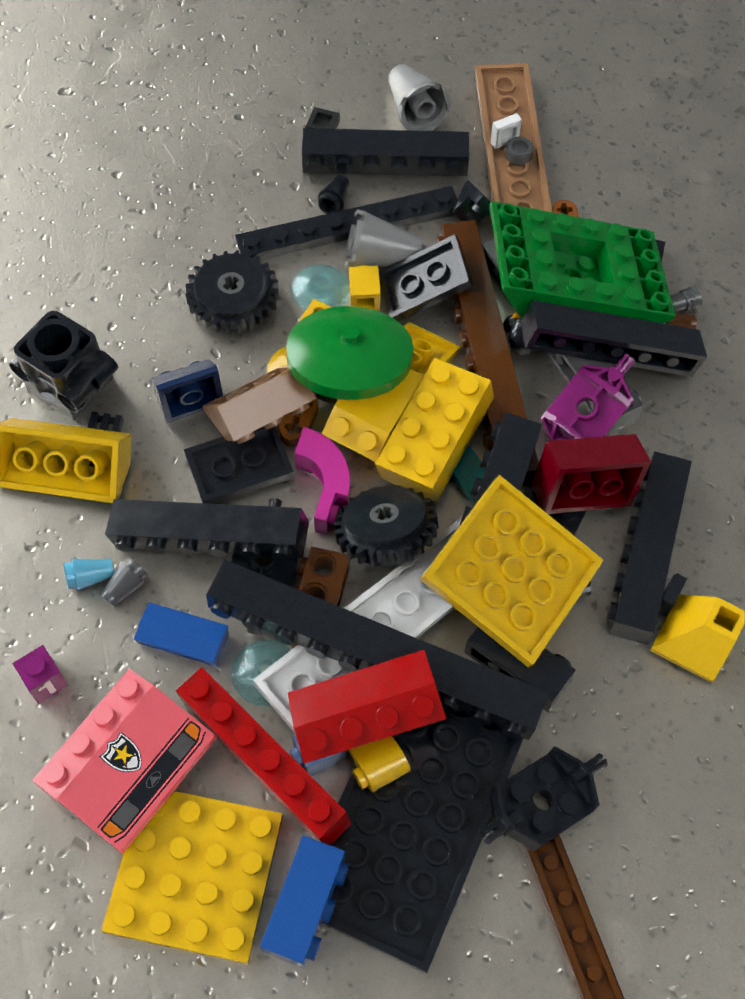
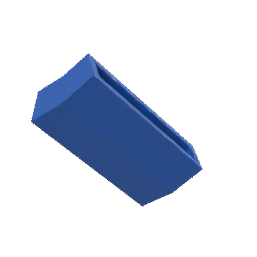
(182, 634)

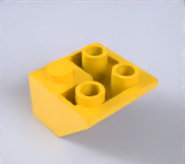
(699, 634)

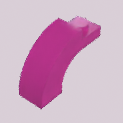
(326, 462)

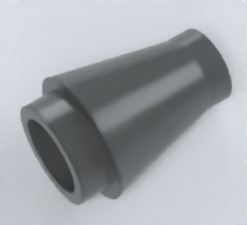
(124, 581)

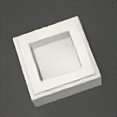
(505, 129)

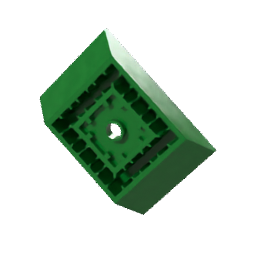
(579, 264)

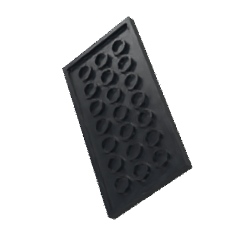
(418, 837)

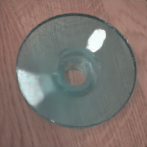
(332, 291)
(246, 667)

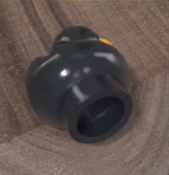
(513, 327)

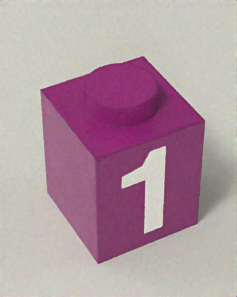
(40, 674)

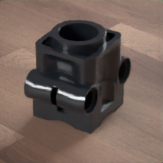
(62, 363)

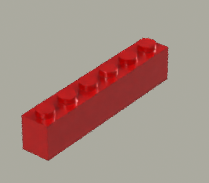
(264, 758)

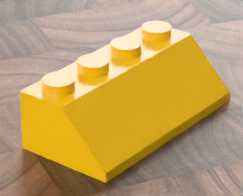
(57, 459)

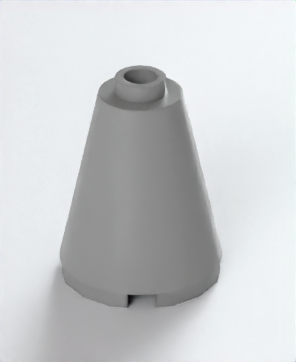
(418, 98)
(379, 242)

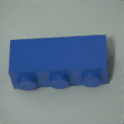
(305, 902)

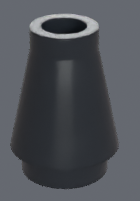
(333, 196)

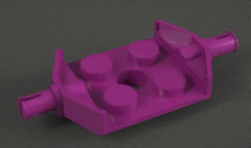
(595, 384)

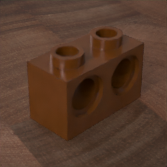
(328, 586)

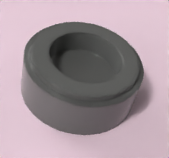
(519, 150)

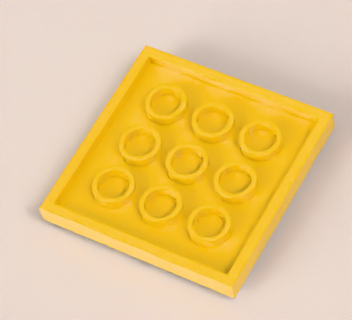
(512, 570)
(196, 878)

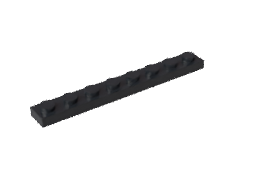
(336, 226)

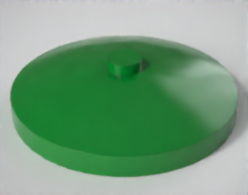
(349, 352)

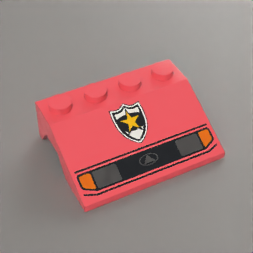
(125, 760)

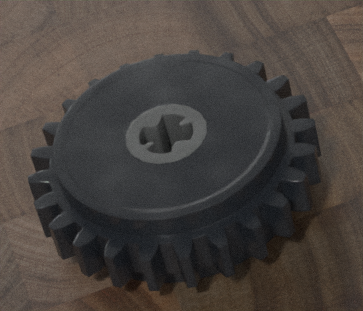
(232, 292)
(386, 526)

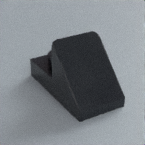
(471, 204)

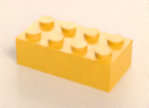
(435, 429)

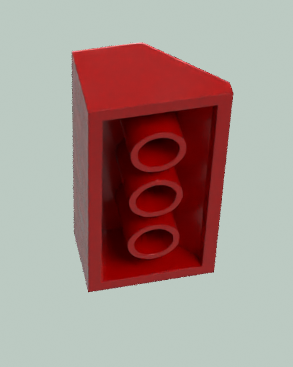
(365, 706)

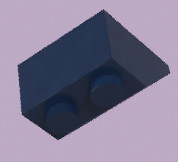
(187, 389)

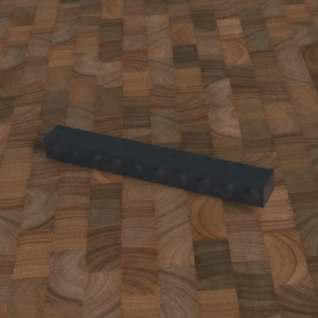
(362, 643)

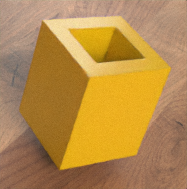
(364, 287)

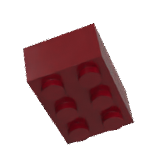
(590, 473)

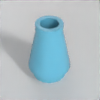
(87, 572)

